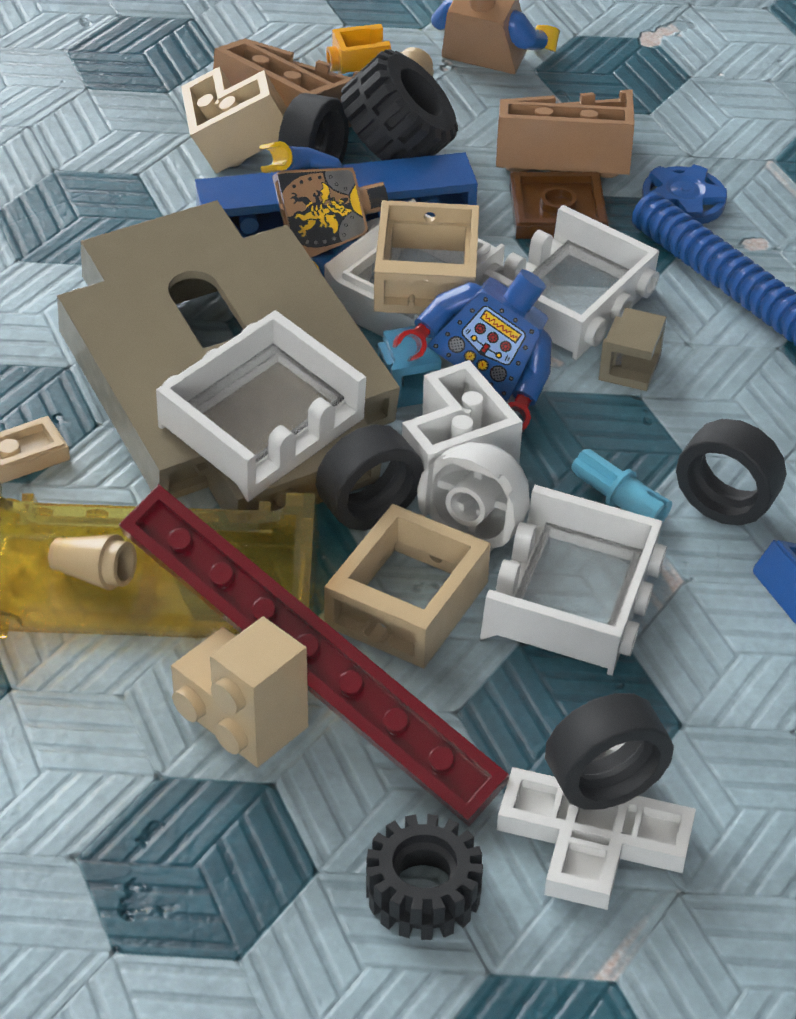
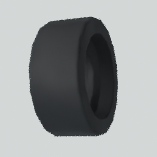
(316, 124)
(752, 450)
(352, 459)
(596, 729)

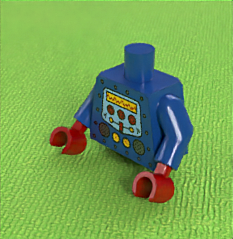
(495, 331)

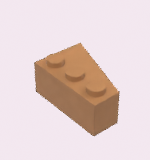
(290, 78)
(566, 135)

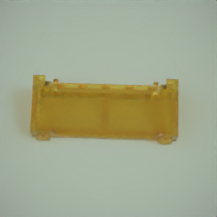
(154, 600)

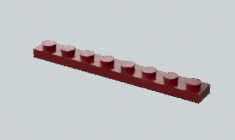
(336, 670)

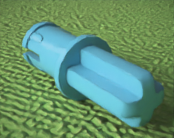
(620, 486)

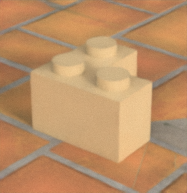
(232, 120)
(245, 689)

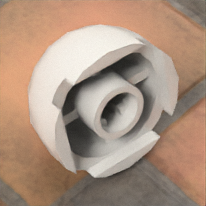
(476, 492)

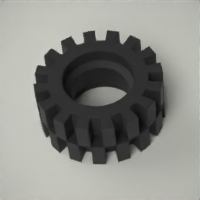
(418, 906)

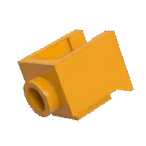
(355, 47)

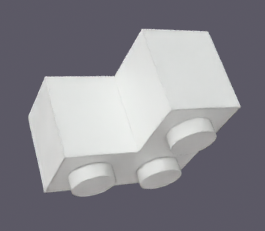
(460, 410)

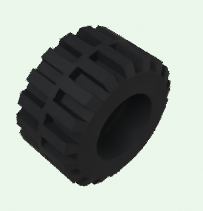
(398, 108)

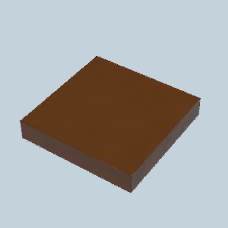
(541, 194)

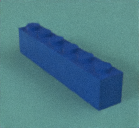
(254, 206)

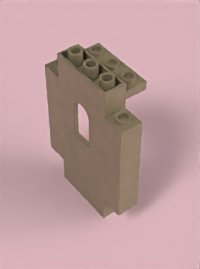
(135, 337)

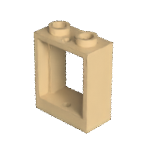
(413, 285)
(410, 631)

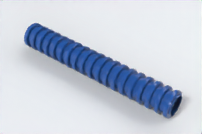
(718, 262)

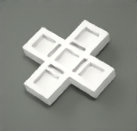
(593, 840)

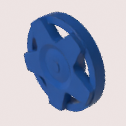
(689, 190)

